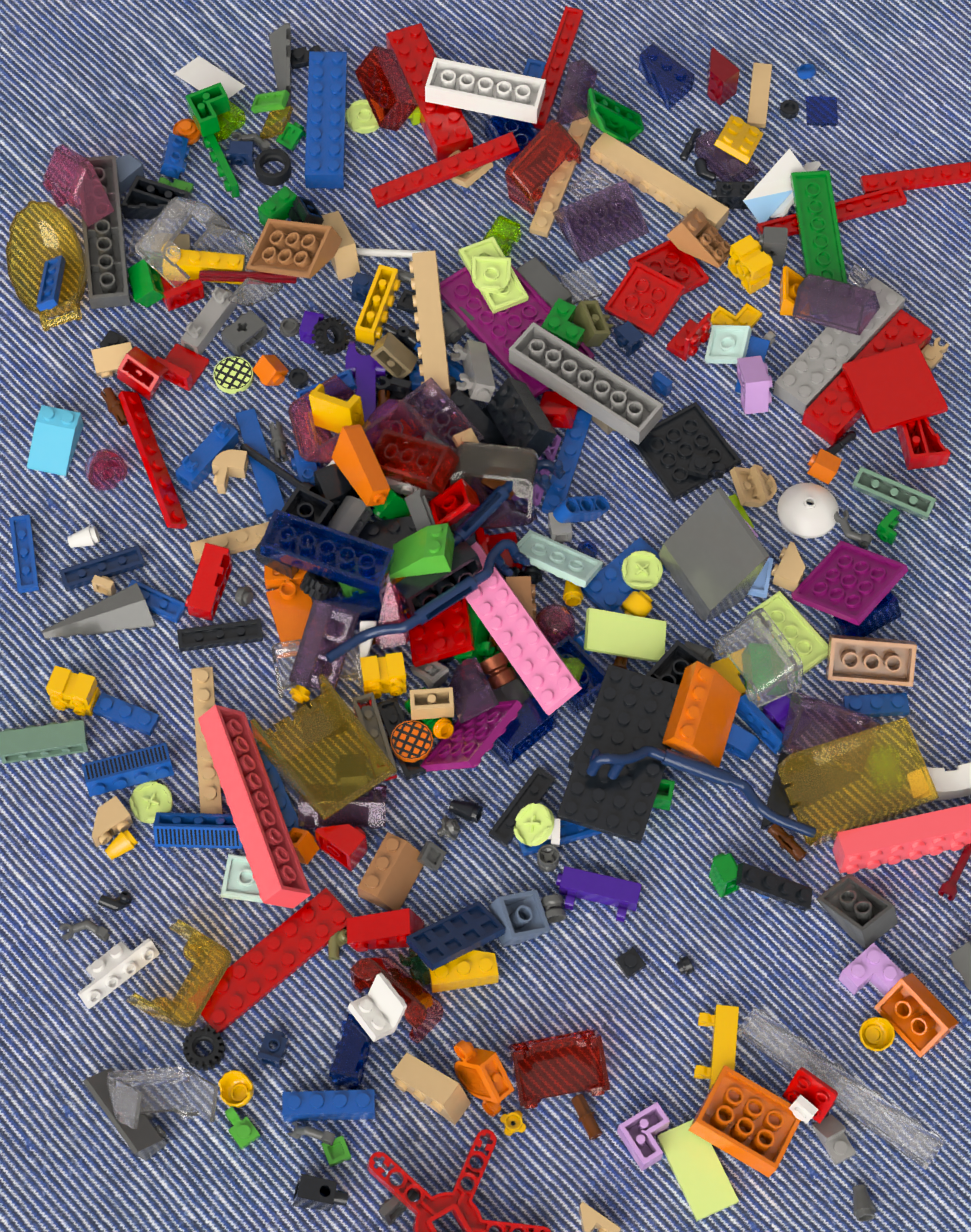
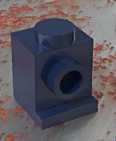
(241, 153)
(360, 287)
(628, 338)
(275, 1056)

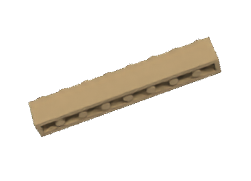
(656, 180)
(430, 319)

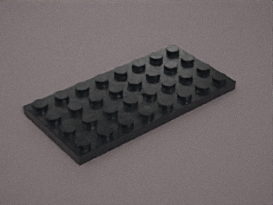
(627, 715)

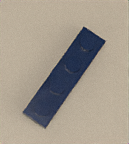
(108, 566)

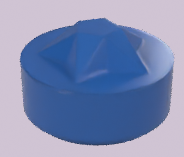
(806, 71)

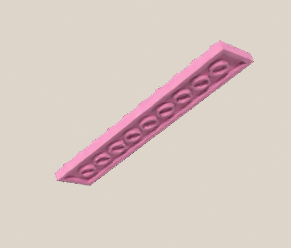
(522, 640)

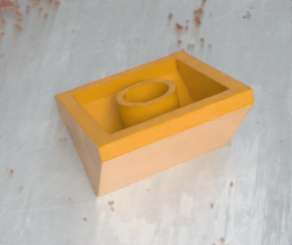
(788, 290)

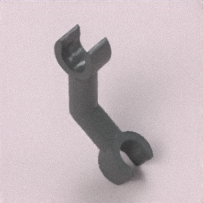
(263, 144)
(862, 539)
(99, 931)
(324, 1136)

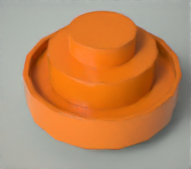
(187, 129)

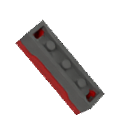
(370, 719)

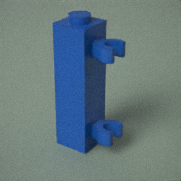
(199, 463)

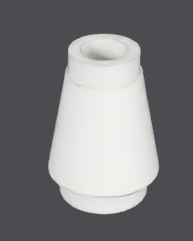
(85, 537)

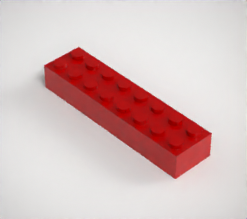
(442, 124)
(837, 406)

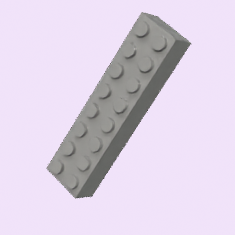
(830, 350)
(585, 383)

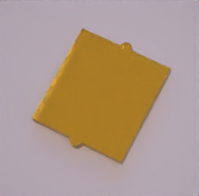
(276, 122)

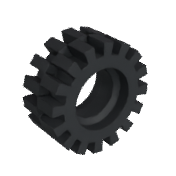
(322, 340)
(319, 587)
(204, 1061)

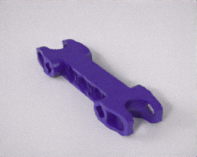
(365, 371)

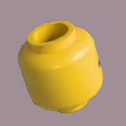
(637, 604)

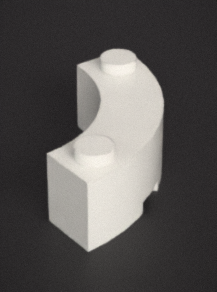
(952, 783)

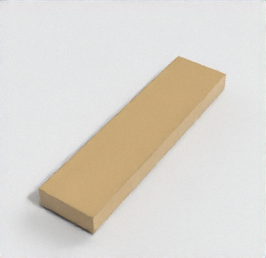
(759, 95)

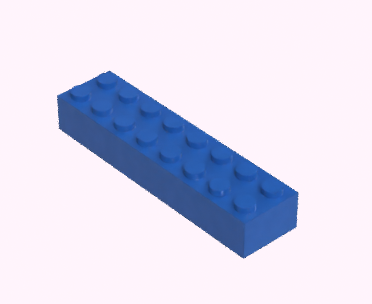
(326, 120)

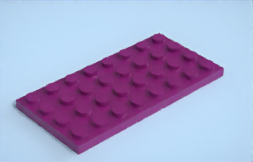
(501, 328)

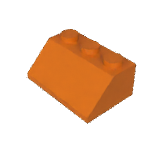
(916, 1014)

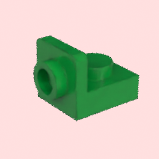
(291, 135)
(886, 527)

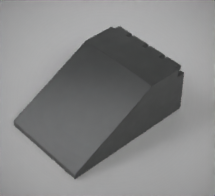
(714, 557)

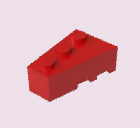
(921, 445)
(209, 582)
(382, 929)

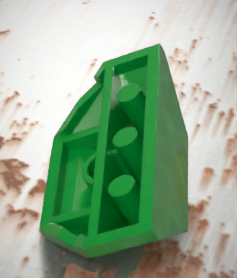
(613, 117)

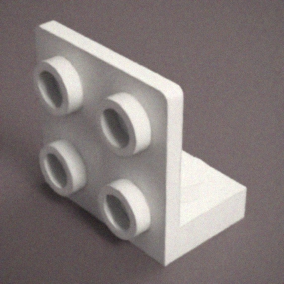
(379, 1010)

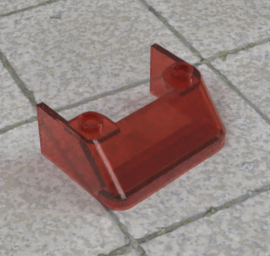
(538, 162)

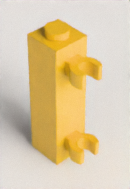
(723, 1041)

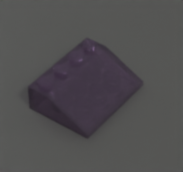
(601, 221)

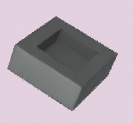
(431, 856)

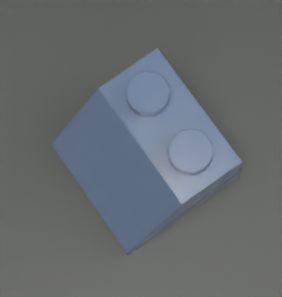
(521, 916)

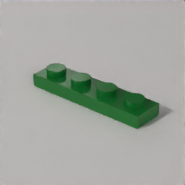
(223, 168)

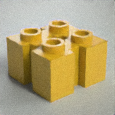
(750, 264)
(384, 674)
(73, 691)

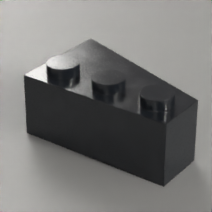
(148, 198)

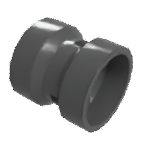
(545, 854)
(553, 908)

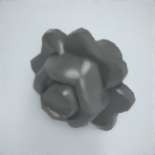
(449, 828)

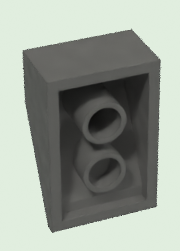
(859, 910)

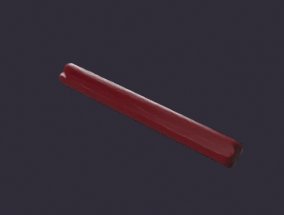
(241, 276)

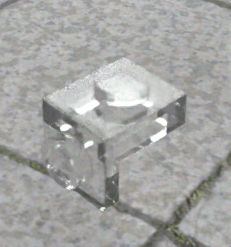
(859, 276)

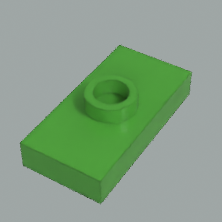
(270, 101)

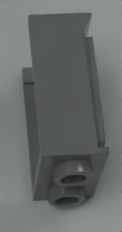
(420, 508)

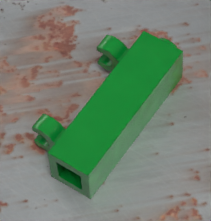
(480, 638)

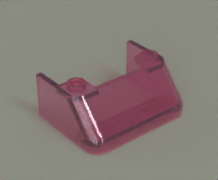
(75, 181)
(314, 442)

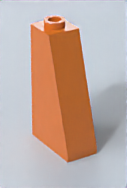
(360, 466)

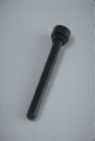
(276, 469)

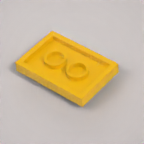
(739, 139)

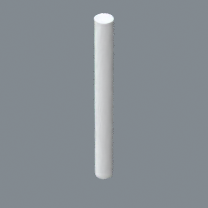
(386, 252)

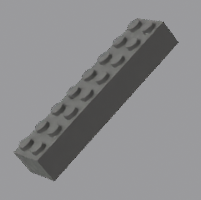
(106, 244)

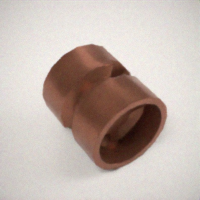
(498, 670)

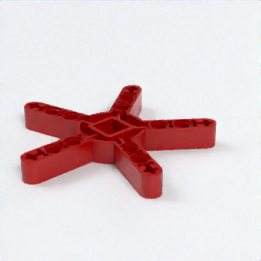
(457, 1201)

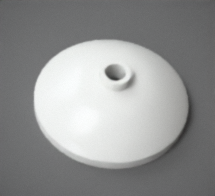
(806, 519)

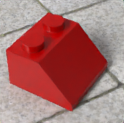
(454, 503)
(343, 843)

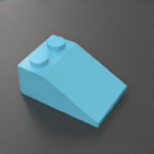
(54, 440)

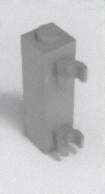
(209, 321)
(477, 368)

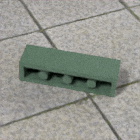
(893, 493)
(43, 741)

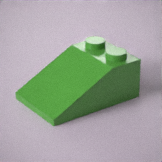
(424, 552)

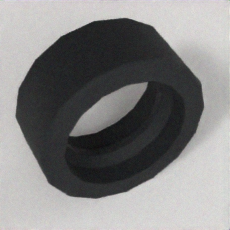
(276, 178)

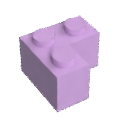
(754, 384)
(873, 967)
(639, 1132)

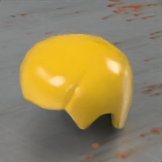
(876, 1033)
(236, 1088)

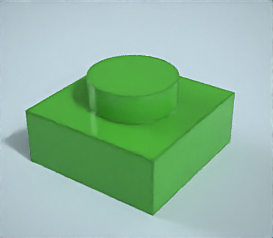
(337, 1152)

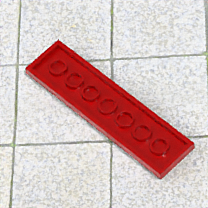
(274, 959)

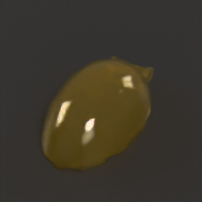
(37, 236)

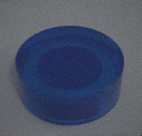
(588, 548)

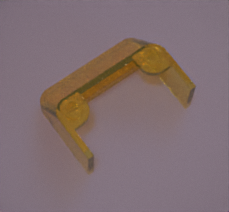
(209, 966)

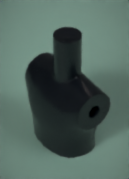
(404, 335)

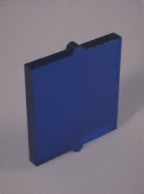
(821, 111)

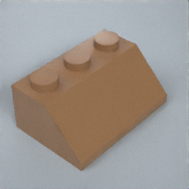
(390, 874)

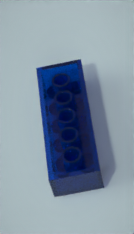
(327, 552)

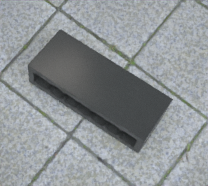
(350, 516)

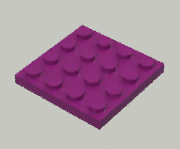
(849, 582)
(472, 738)

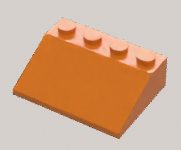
(702, 714)
(746, 1121)

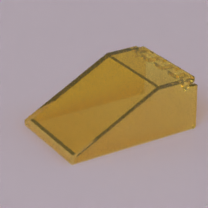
(325, 752)
(857, 780)

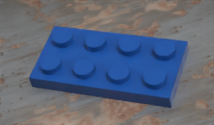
(608, 587)

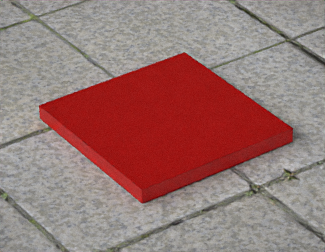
(894, 387)

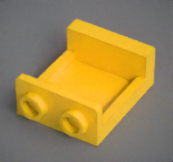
(333, 412)

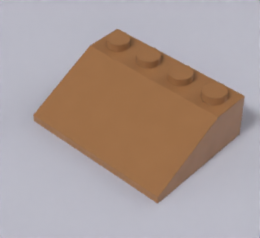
(293, 248)

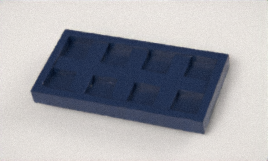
(455, 935)

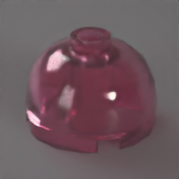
(105, 469)
(556, 623)

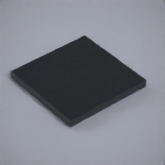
(673, 442)

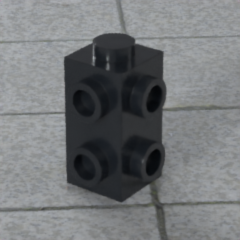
(732, 193)

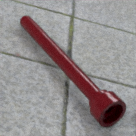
(950, 886)

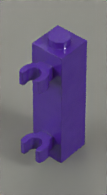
(599, 889)

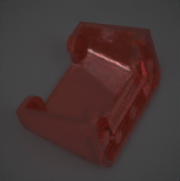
(422, 1008)
(559, 1066)

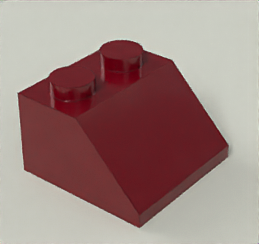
(721, 78)

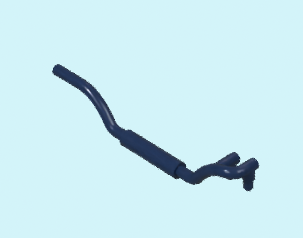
(498, 497)
(442, 601)
(698, 769)

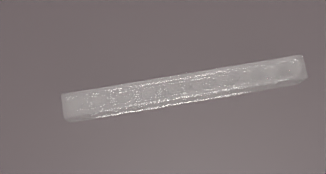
(853, 1096)

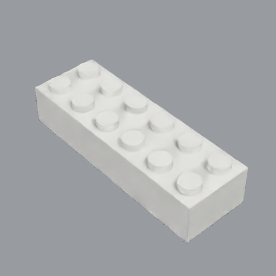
(485, 90)

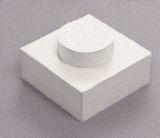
(555, 835)
(803, 1109)

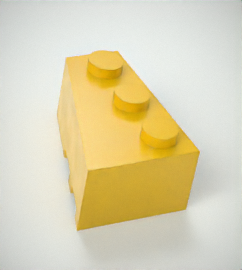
(467, 971)

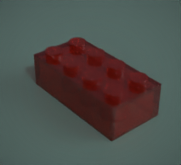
(386, 88)
(415, 460)

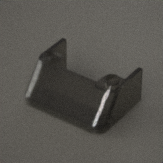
(499, 463)

